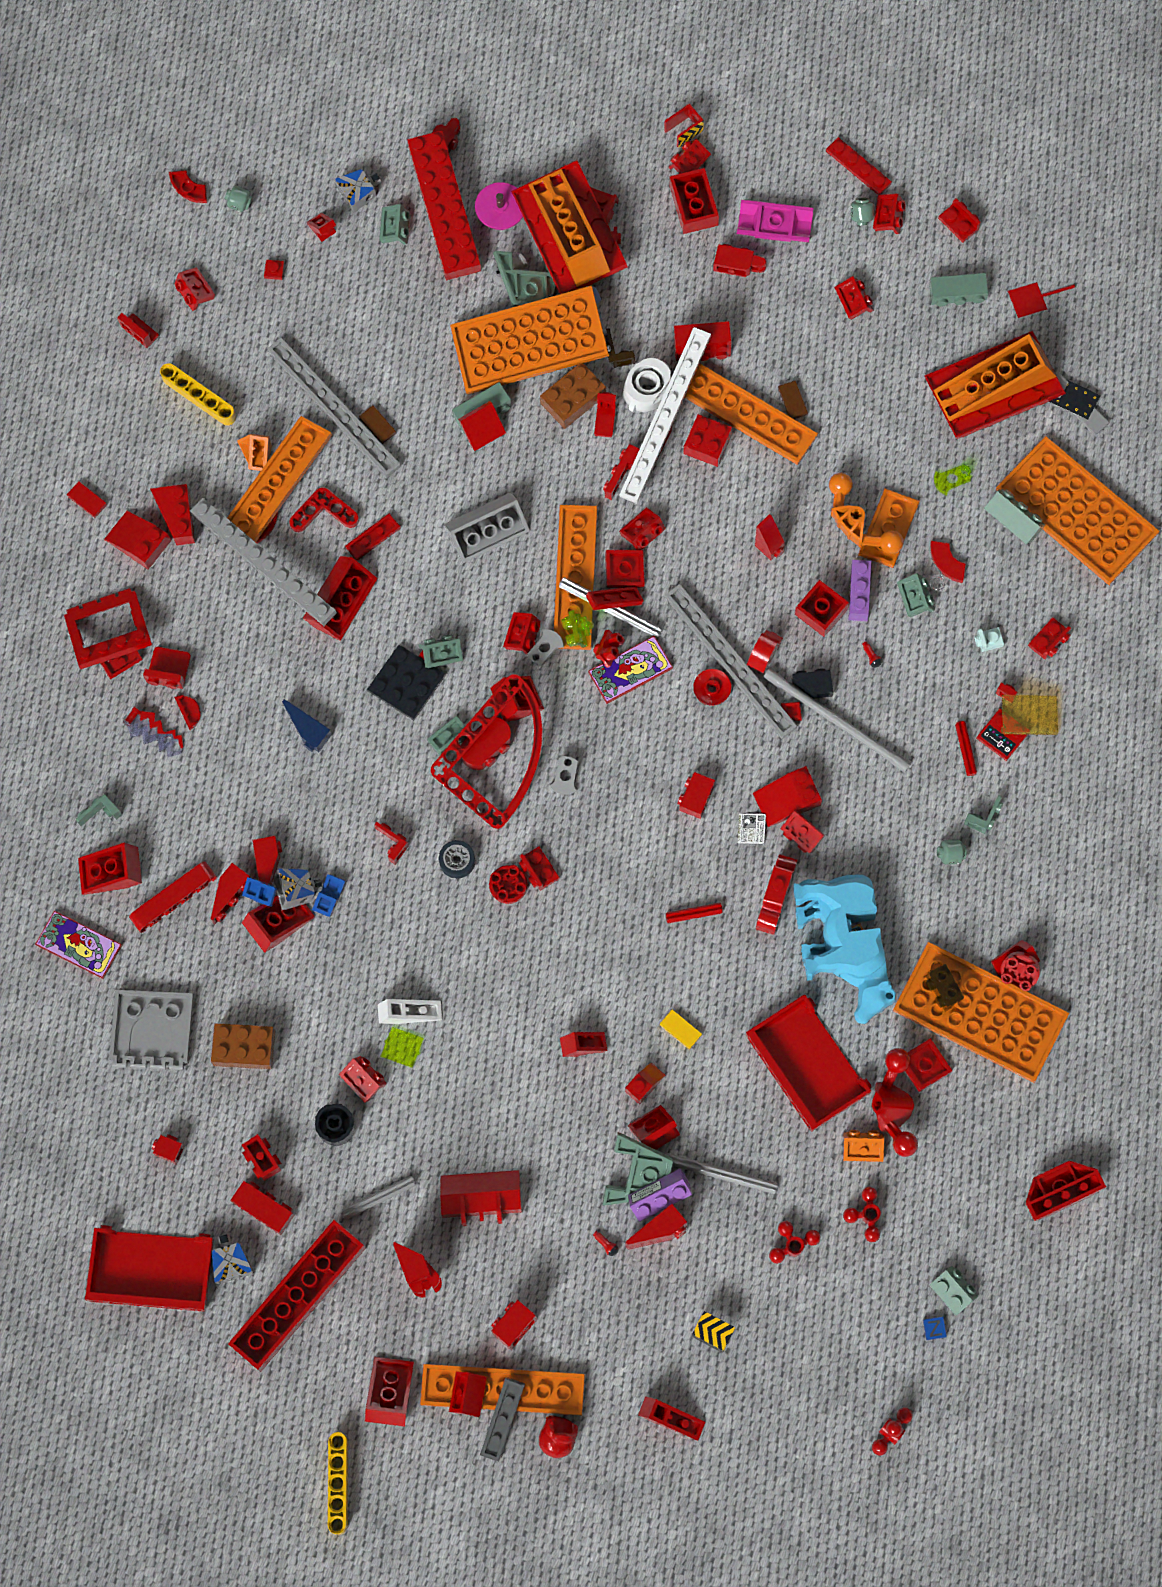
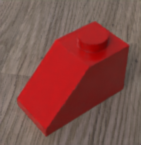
(644, 1083)

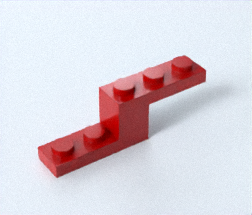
(627, 459)

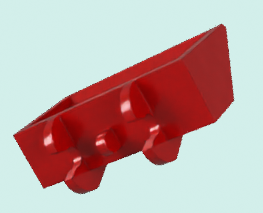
(480, 1195)
(417, 1271)

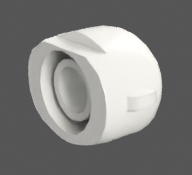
(647, 372)

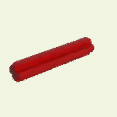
(966, 748)
(695, 912)

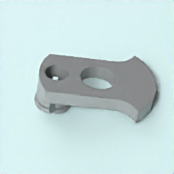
(549, 637)
(561, 786)

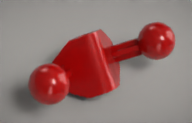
(894, 1105)

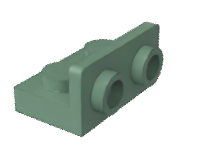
(394, 224)
(916, 595)
(441, 651)

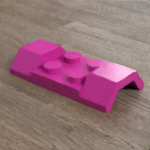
(775, 221)

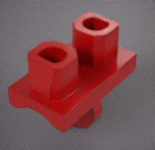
(608, 647)

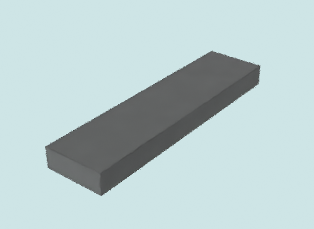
(502, 1419)

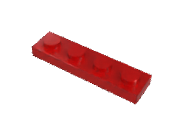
(858, 166)

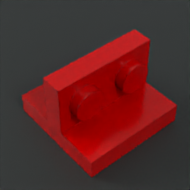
(655, 1128)

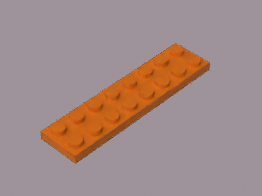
(750, 414)
(279, 477)
(575, 563)
(541, 1393)

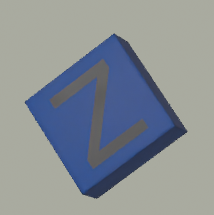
(934, 1328)

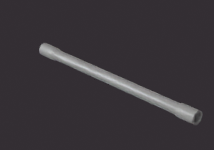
(894, 759)

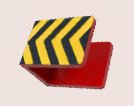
(674, 120)

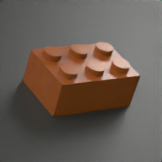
(572, 395)
(243, 1046)

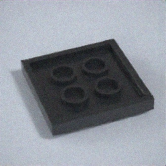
(406, 682)

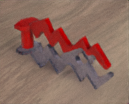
(159, 737)

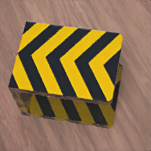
(713, 1332)

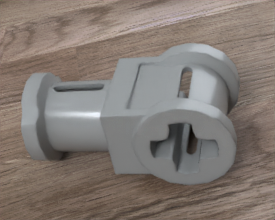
(518, 262)

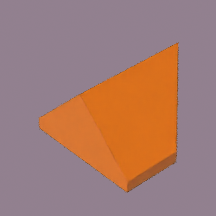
(256, 450)

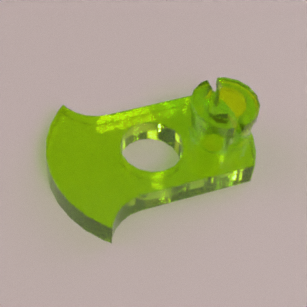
(944, 486)

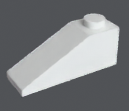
(408, 1011)

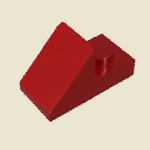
(322, 226)

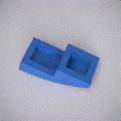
(259, 891)
(329, 895)

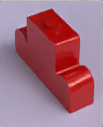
(776, 894)

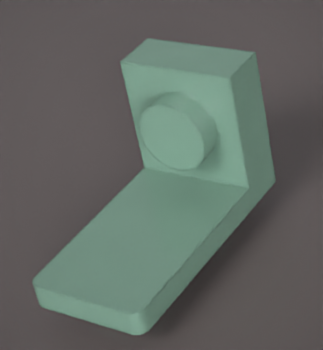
(98, 803)
(976, 821)

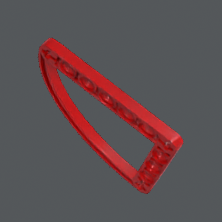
(473, 736)

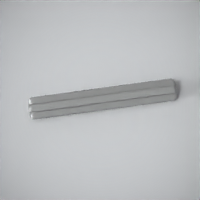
(378, 1197)

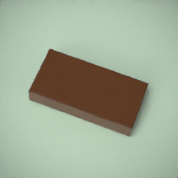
(792, 400)
(377, 424)

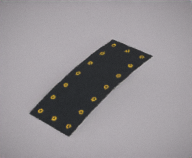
(1077, 400)

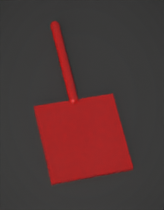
(1029, 299)

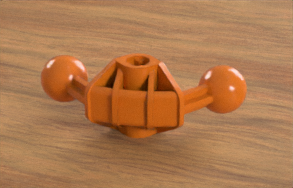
(851, 518)

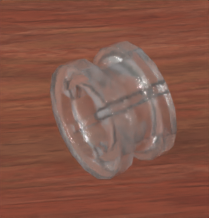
(937, 589)

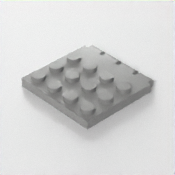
(151, 1029)

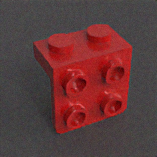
(168, 668)

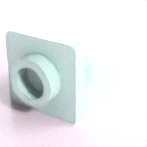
(989, 639)

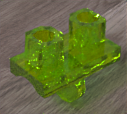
(580, 627)

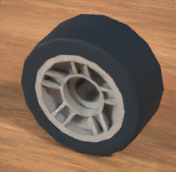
(461, 850)

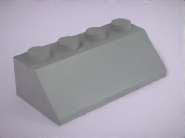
(487, 527)

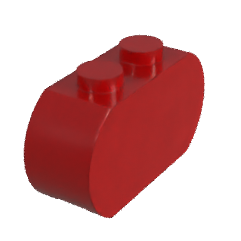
(488, 746)

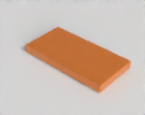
(892, 513)

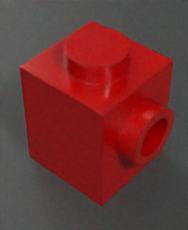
(168, 1148)

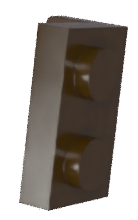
(944, 987)

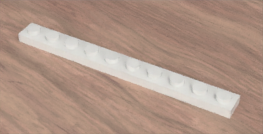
(665, 415)

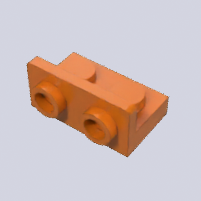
(863, 1146)

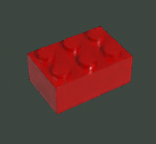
(694, 201)
(718, 345)

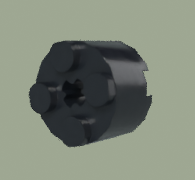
(335, 1113)

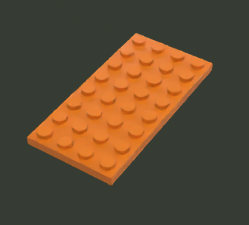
(529, 340)
(1079, 510)
(991, 1019)

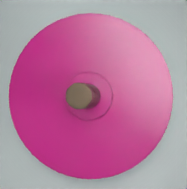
(497, 206)

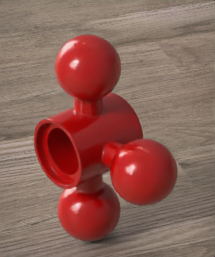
(851, 1215)
(786, 1229)
(892, 1431)

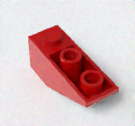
(229, 889)

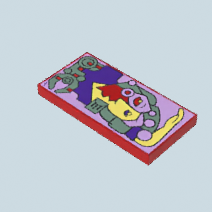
(631, 670)
(78, 944)

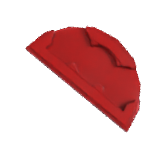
(189, 710)

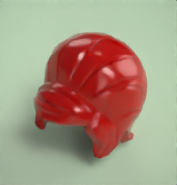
(557, 1437)

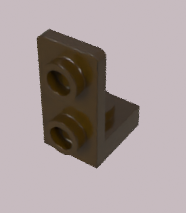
(622, 358)

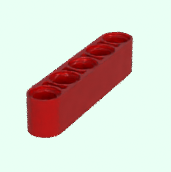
(172, 896)

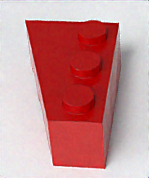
(175, 508)

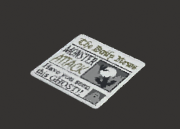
(751, 828)

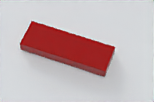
(372, 537)
(614, 598)

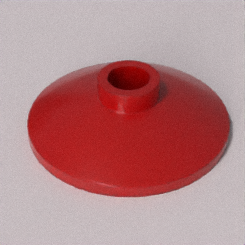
(713, 678)

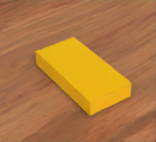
(680, 1029)

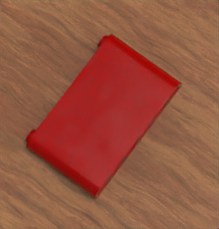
(807, 1063)
(149, 1270)

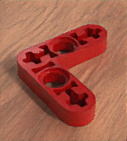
(319, 505)

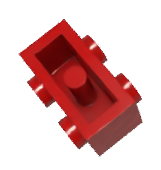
(265, 1163)

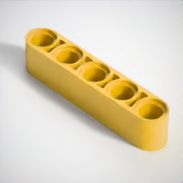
(193, 387)
(342, 1493)

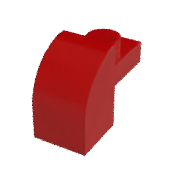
(764, 650)

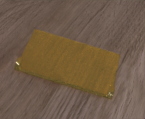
(1029, 715)

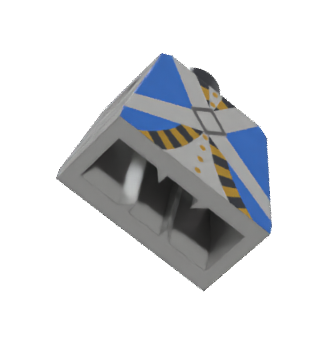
(357, 188)
(295, 887)
(229, 1261)

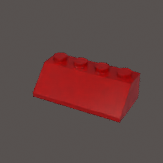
(345, 592)

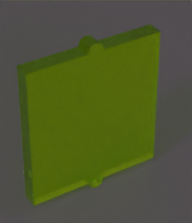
(402, 1047)

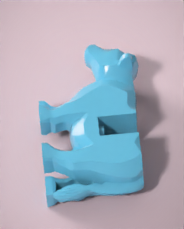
(847, 954)

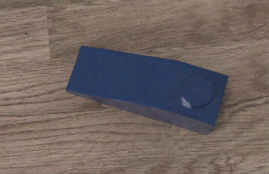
(310, 730)

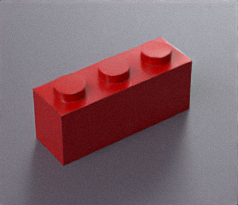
(263, 1206)

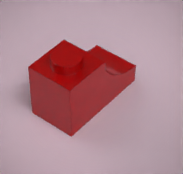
(583, 1043)

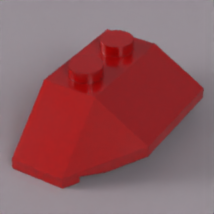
(1062, 1188)

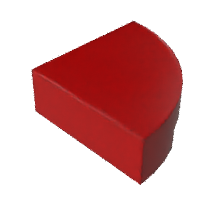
(793, 710)

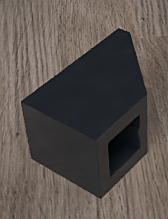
(815, 684)

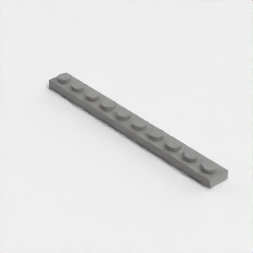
(334, 407)
(263, 562)
(731, 661)

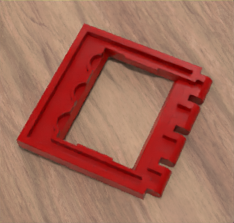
(113, 647)

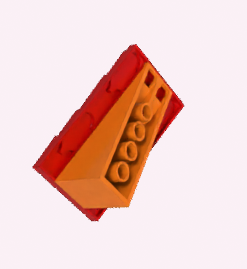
(569, 228)
(994, 385)

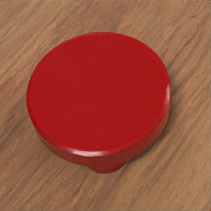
(508, 884)
(1020, 970)

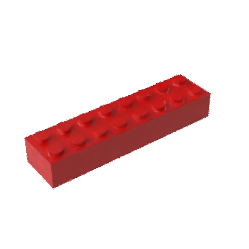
(444, 205)
(297, 1295)

